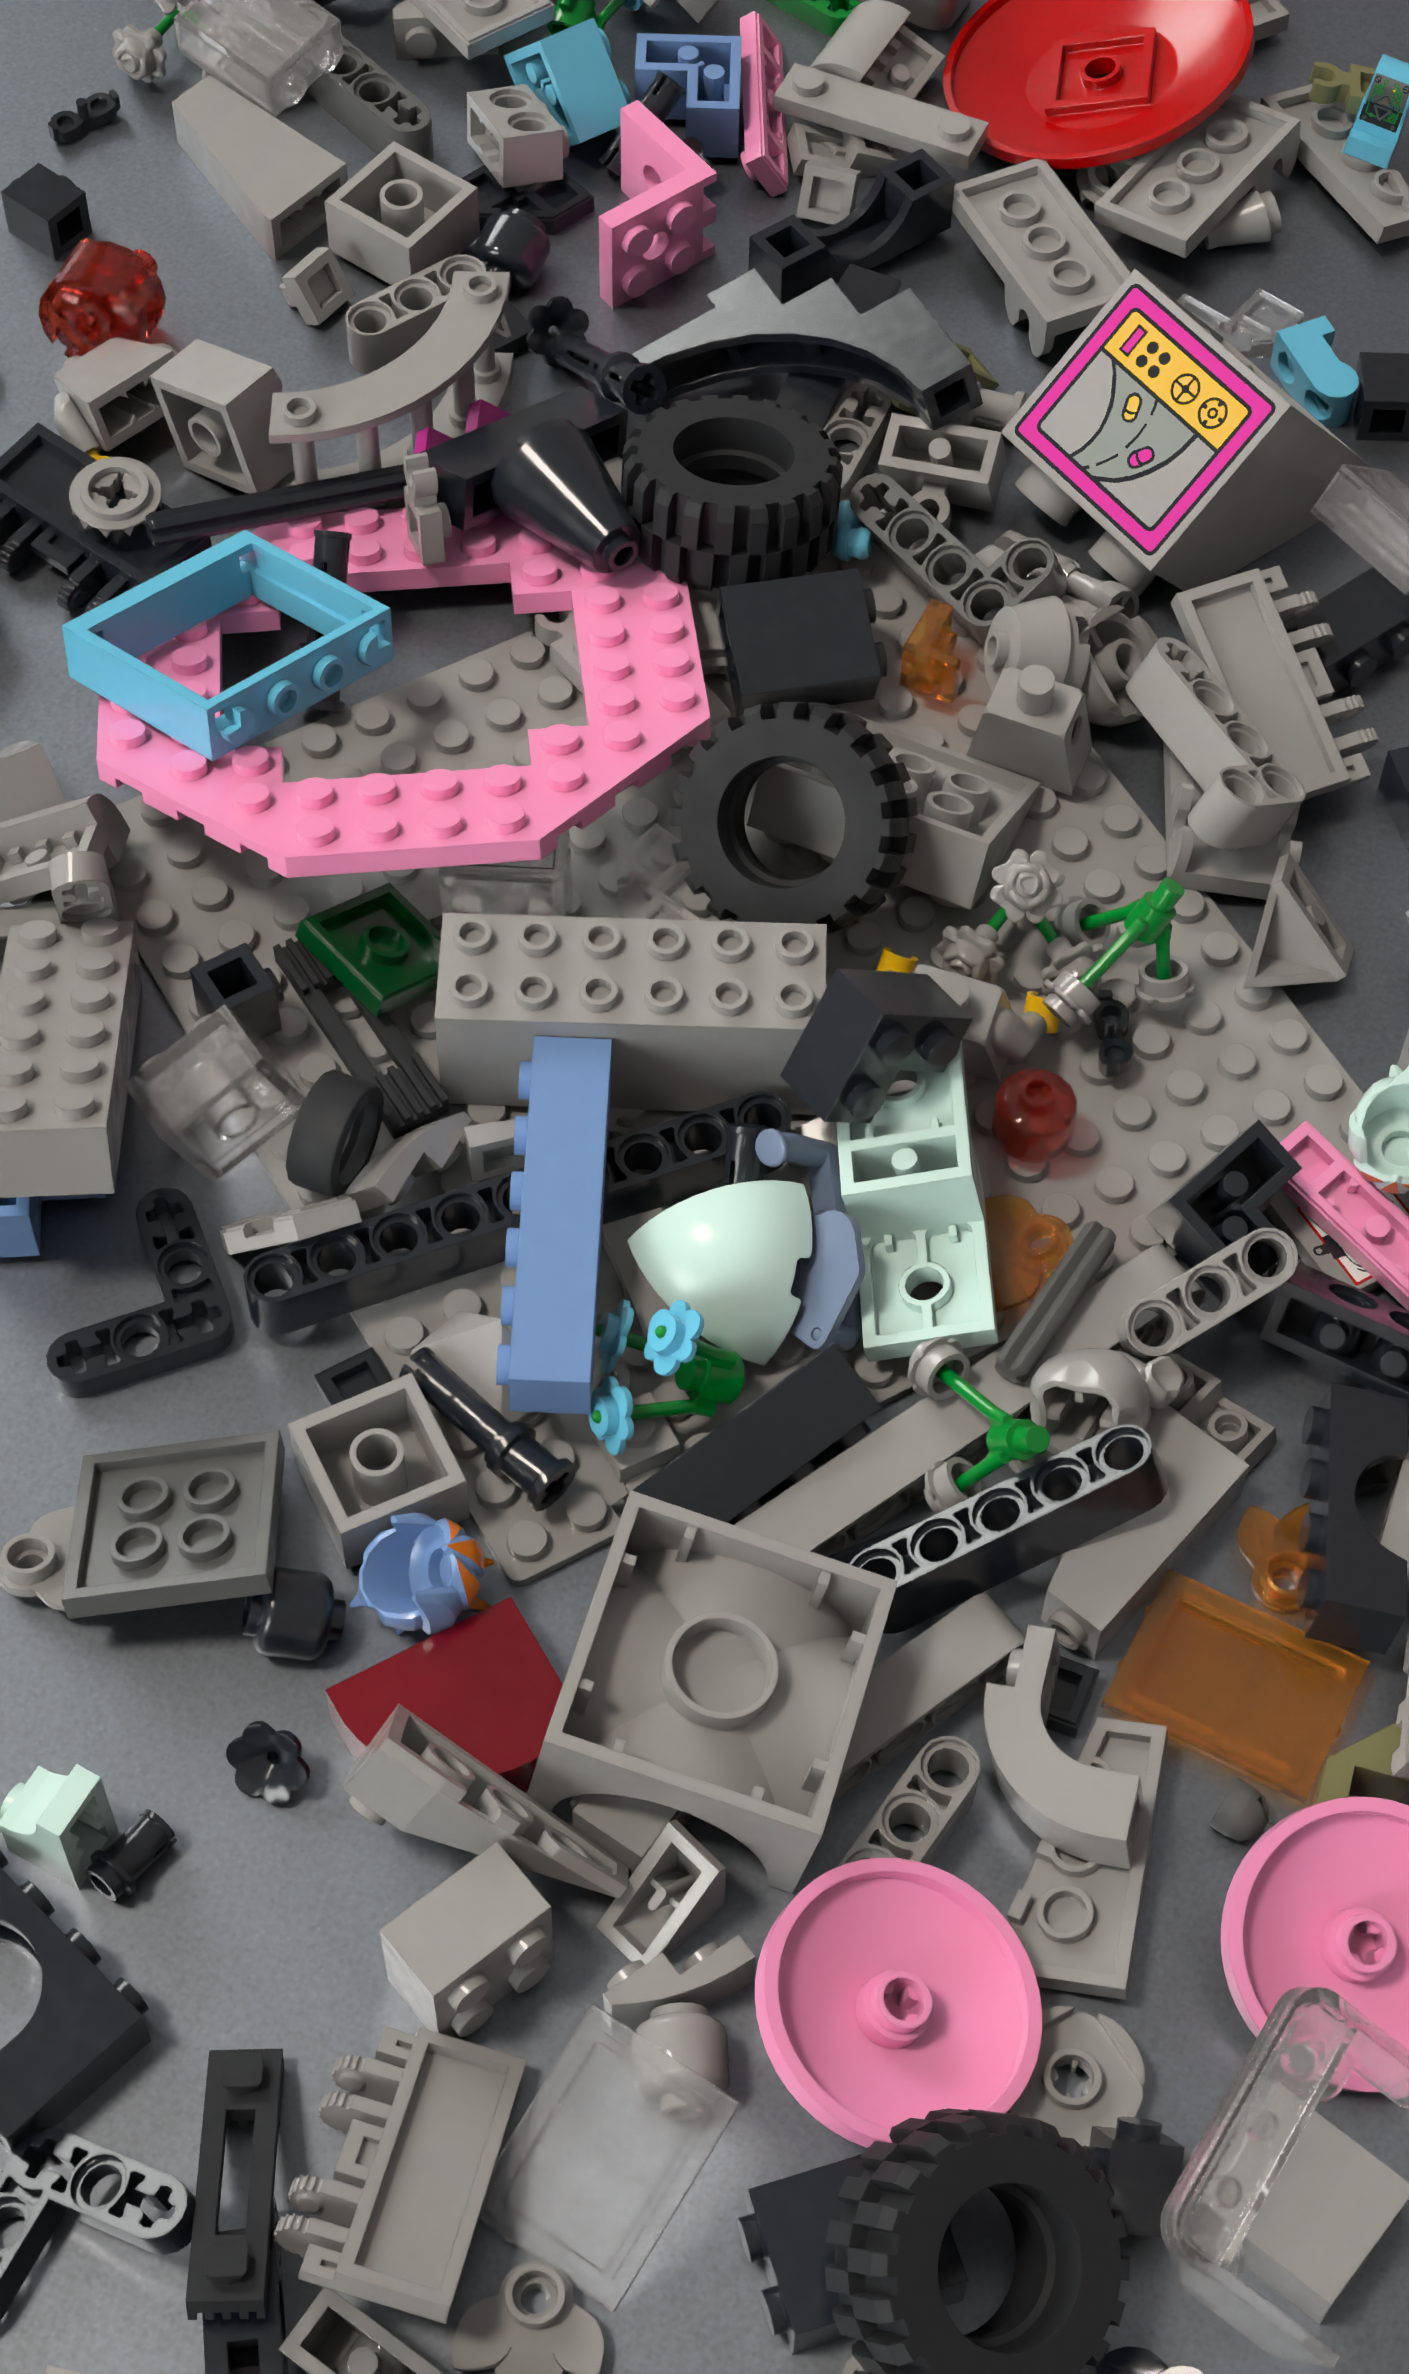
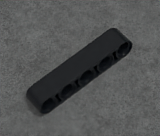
(1017, 1524)

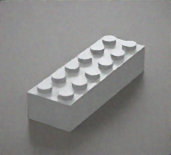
(65, 1054)

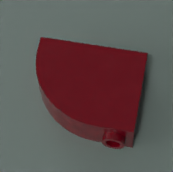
(472, 1682)

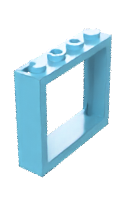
(109, 638)

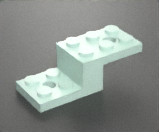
(919, 1217)

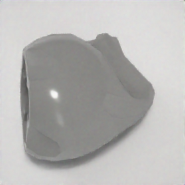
(1097, 1390)

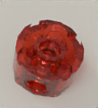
(102, 296)

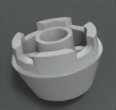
(1038, 634)

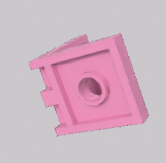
(664, 220)

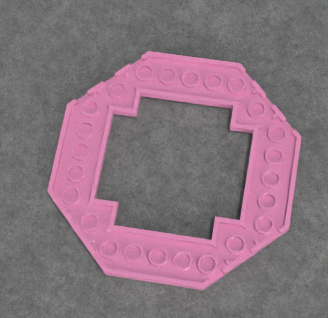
(638, 694)

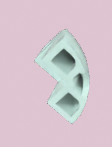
(732, 1261)

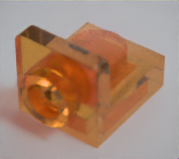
(928, 657)

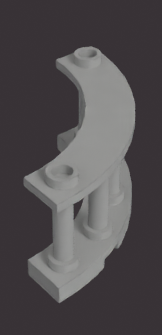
(452, 354)

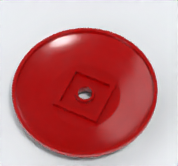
(1038, 64)

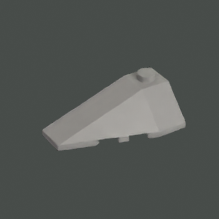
(450, 1797)

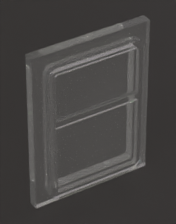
(605, 2156)

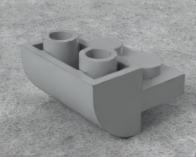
(880, 50)
(38, 837)

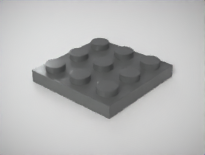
(175, 1525)

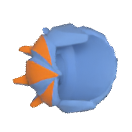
(421, 1574)

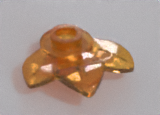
(1014, 1264)
(1273, 1553)

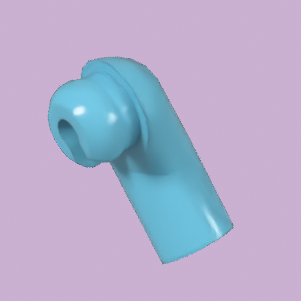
(850, 537)

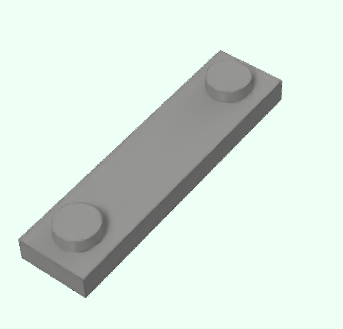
(880, 116)

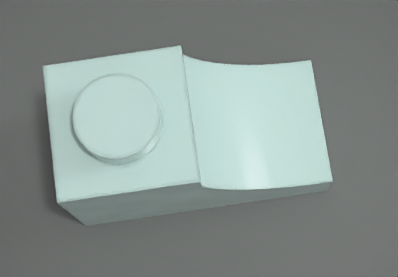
(58, 1822)

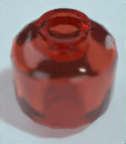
(1034, 1115)

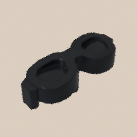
(92, 113)
(1111, 1025)

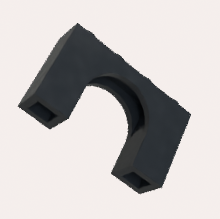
(79, 2028)

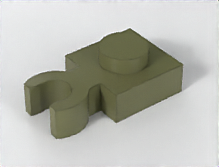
(1334, 85)

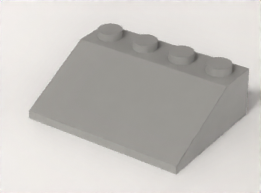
(962, 822)

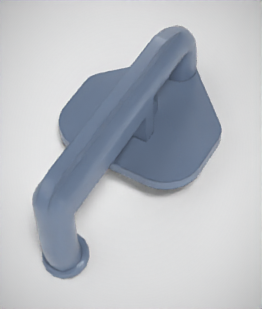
(833, 1274)

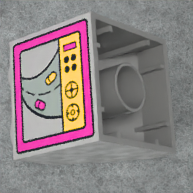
(1171, 445)

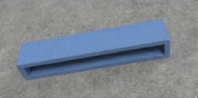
(559, 1226)

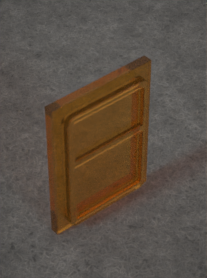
(1236, 1685)

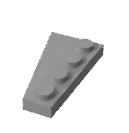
(1369, 193)
(1083, 1914)

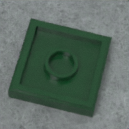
(376, 948)

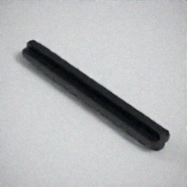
(275, 506)

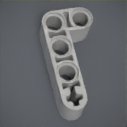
(1243, 777)

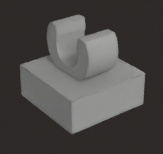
(827, 192)
(316, 286)

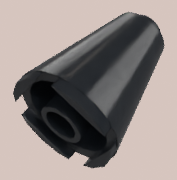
(567, 496)

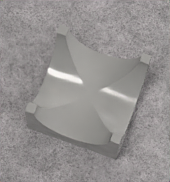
(717, 1680)

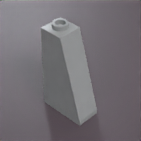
(257, 164)
(1118, 1571)

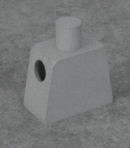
(1035, 728)

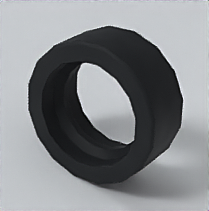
(334, 1133)

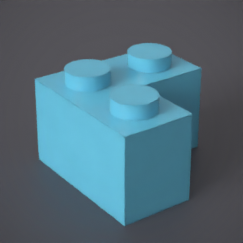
(573, 79)

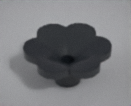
(558, 316)
(268, 1763)

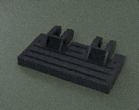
(36, 499)

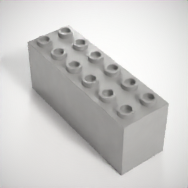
(687, 1003)

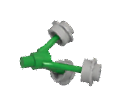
(1161, 979)
(941, 1371)

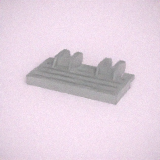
(1276, 673)
(424, 2155)

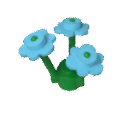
(672, 1343)

